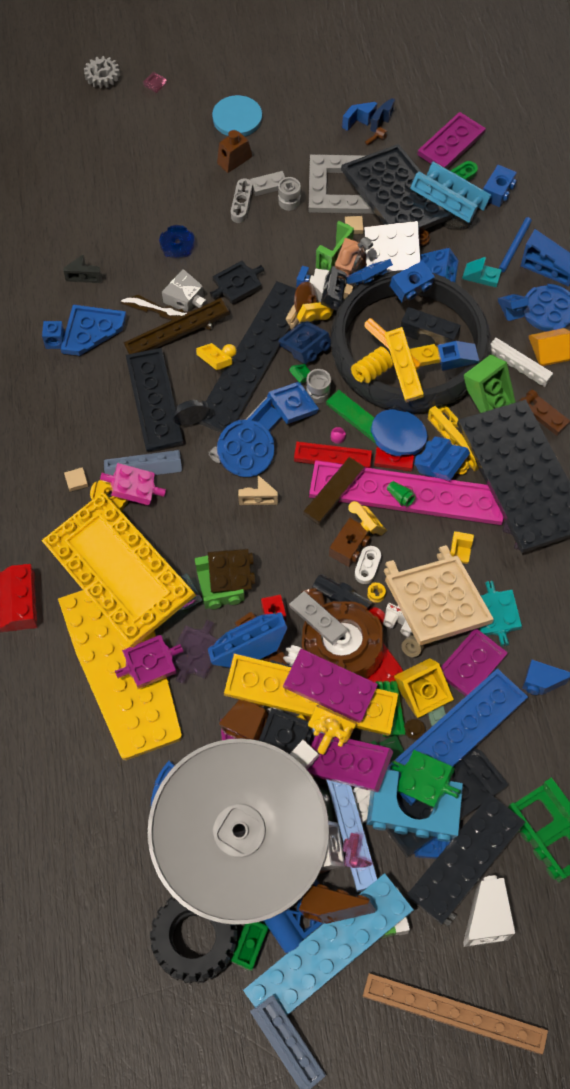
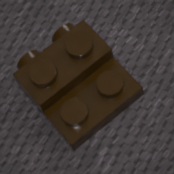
(230, 570)

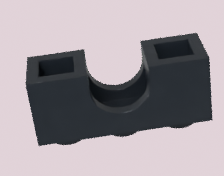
(418, 322)

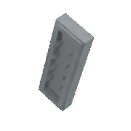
(318, 618)

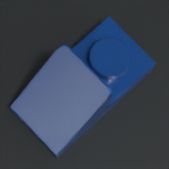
(513, 306)

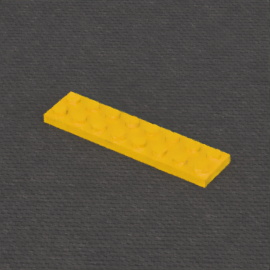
(263, 684)

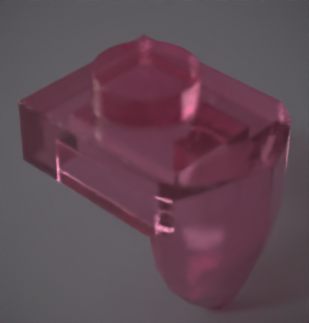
(350, 847)

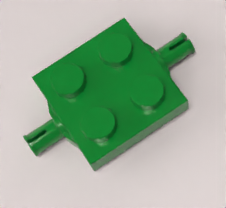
(425, 779)

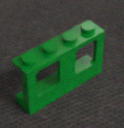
(559, 809)

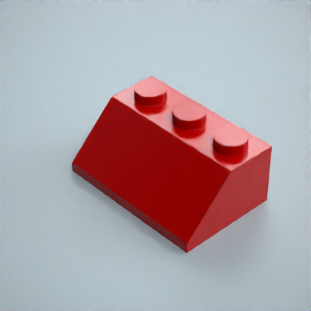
(17, 598)

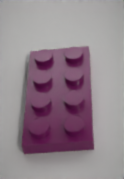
(451, 141)
(330, 685)
(352, 764)

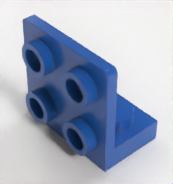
(442, 263)

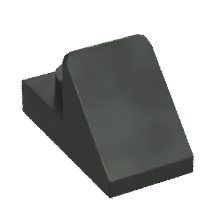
(79, 272)

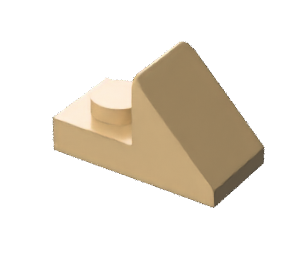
(262, 496)

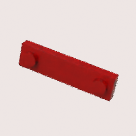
(310, 452)

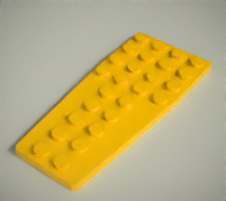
(136, 717)

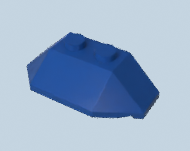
(252, 639)

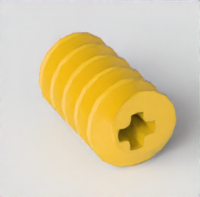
(372, 365)

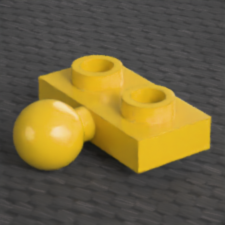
(215, 357)

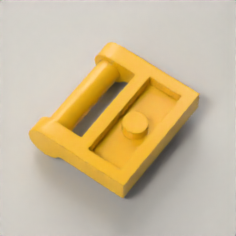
(369, 520)

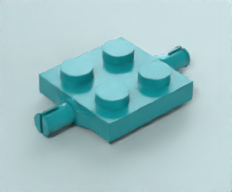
(504, 612)

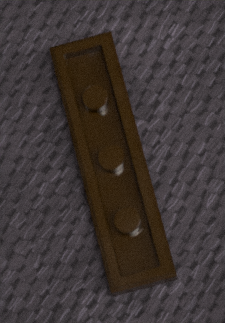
(333, 490)

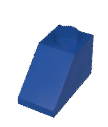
(544, 678)

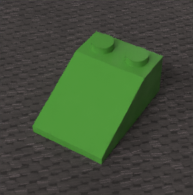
(490, 384)

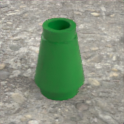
(402, 494)

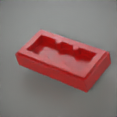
(387, 460)

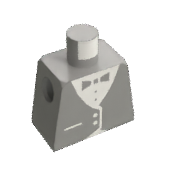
(184, 292)

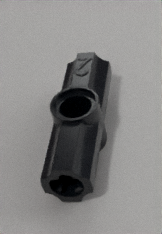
(339, 592)

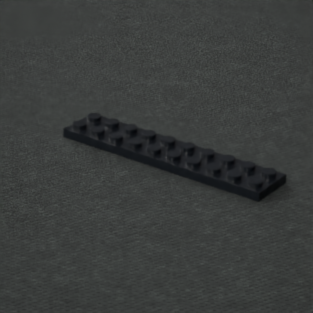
(251, 361)

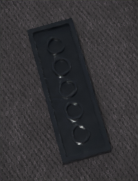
(153, 399)
(466, 859)

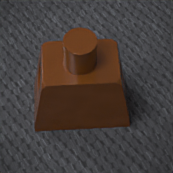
(233, 151)
(244, 720)

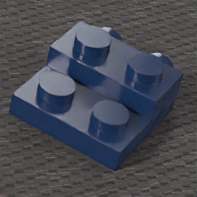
(306, 341)

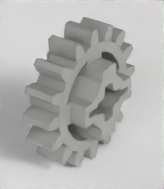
(103, 72)

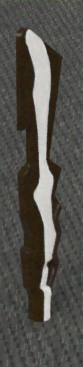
(168, 312)

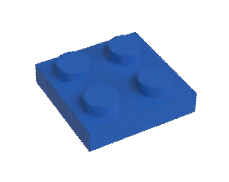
(367, 273)
(292, 402)

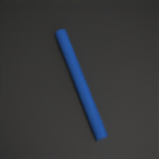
(515, 244)

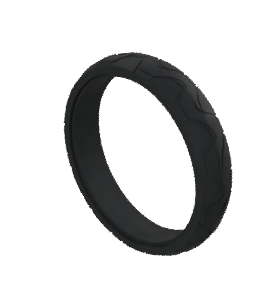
(392, 397)

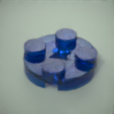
(180, 249)

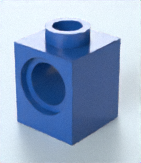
(53, 334)

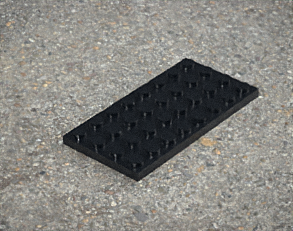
(521, 473)

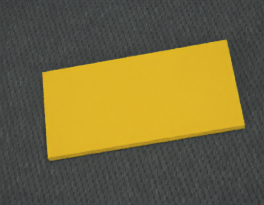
(118, 569)

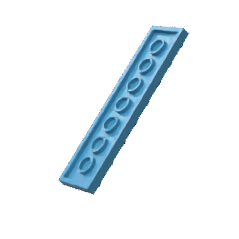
(330, 950)

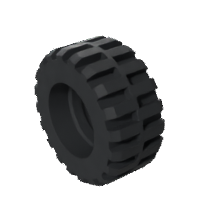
(185, 968)

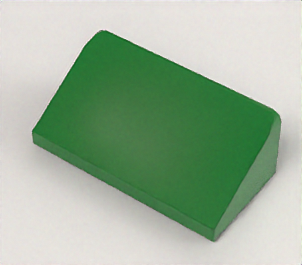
(249, 945)

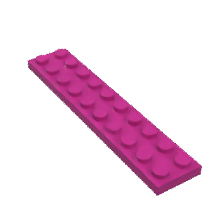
(433, 494)

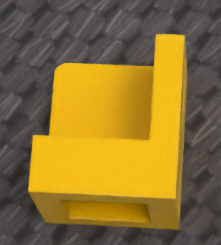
(461, 546)

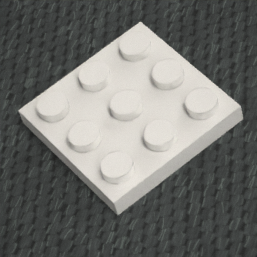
(394, 242)

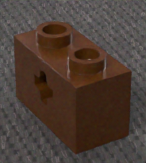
(349, 543)

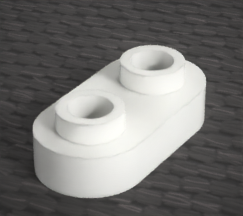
(367, 566)

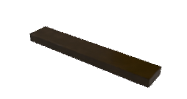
(178, 327)

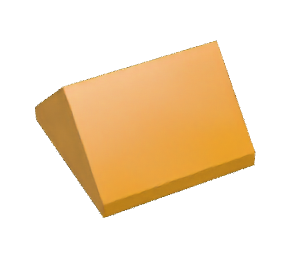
(551, 346)

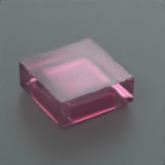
(154, 82)

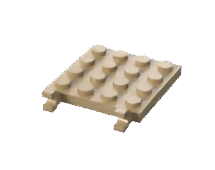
(437, 598)

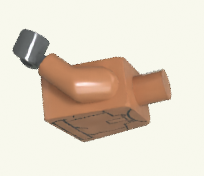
(352, 256)

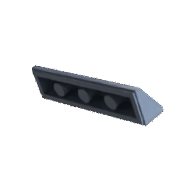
(156, 462)
(287, 1043)

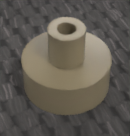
(411, 647)

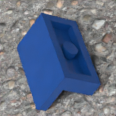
(266, 415)

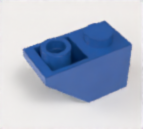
(457, 354)

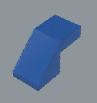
(359, 112)

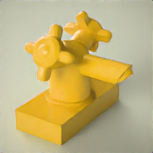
(332, 725)

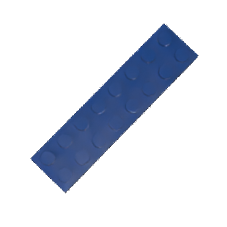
(467, 722)

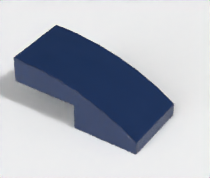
(383, 113)

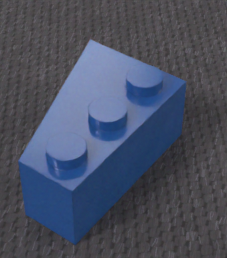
(546, 258)

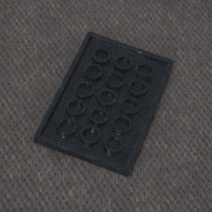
(385, 185)

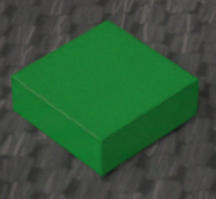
(300, 372)

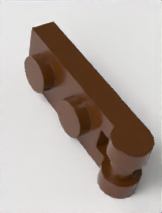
(546, 413)

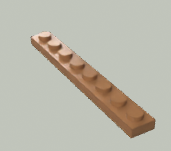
(455, 1014)

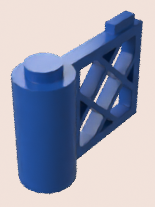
(287, 928)

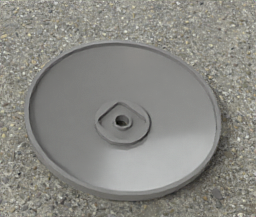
(195, 842)

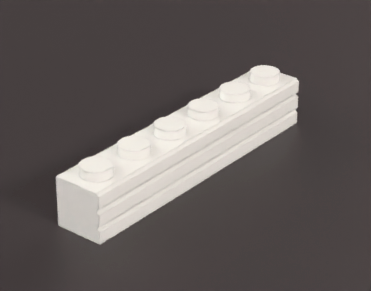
(520, 362)

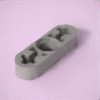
(242, 206)

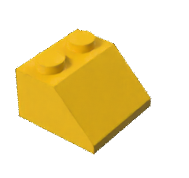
(424, 687)

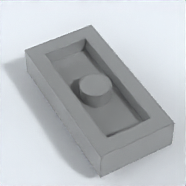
(266, 183)

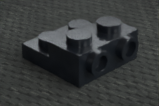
(285, 731)

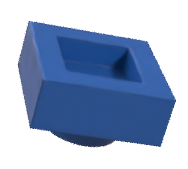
(303, 275)

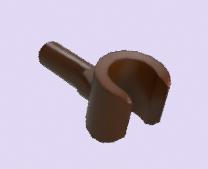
(380, 132)

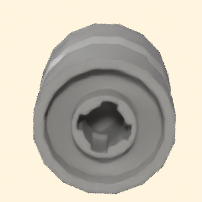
(289, 193)
(318, 385)

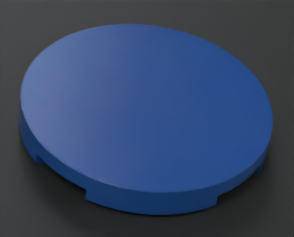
(548, 307)
(398, 432)
(245, 448)

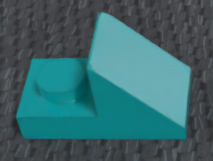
(479, 273)

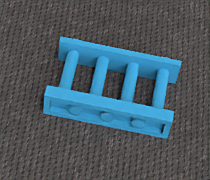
(450, 191)

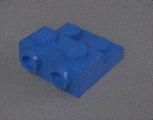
(441, 458)

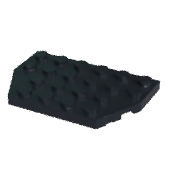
(478, 781)

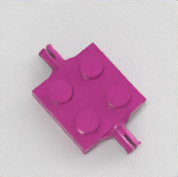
(132, 484)

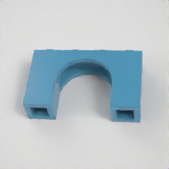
(386, 813)

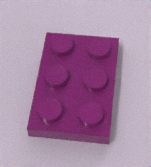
(472, 662)

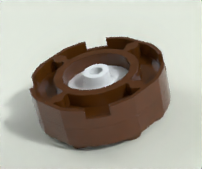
(358, 649)

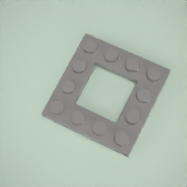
(324, 203)

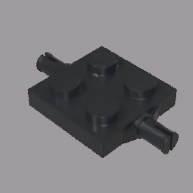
(237, 282)

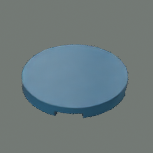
(237, 114)

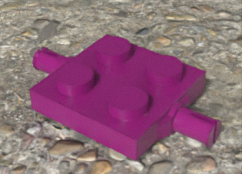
(149, 661)

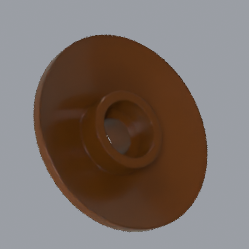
(304, 294)

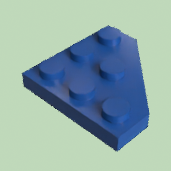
(90, 327)

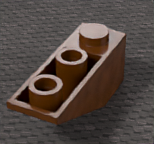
(331, 906)

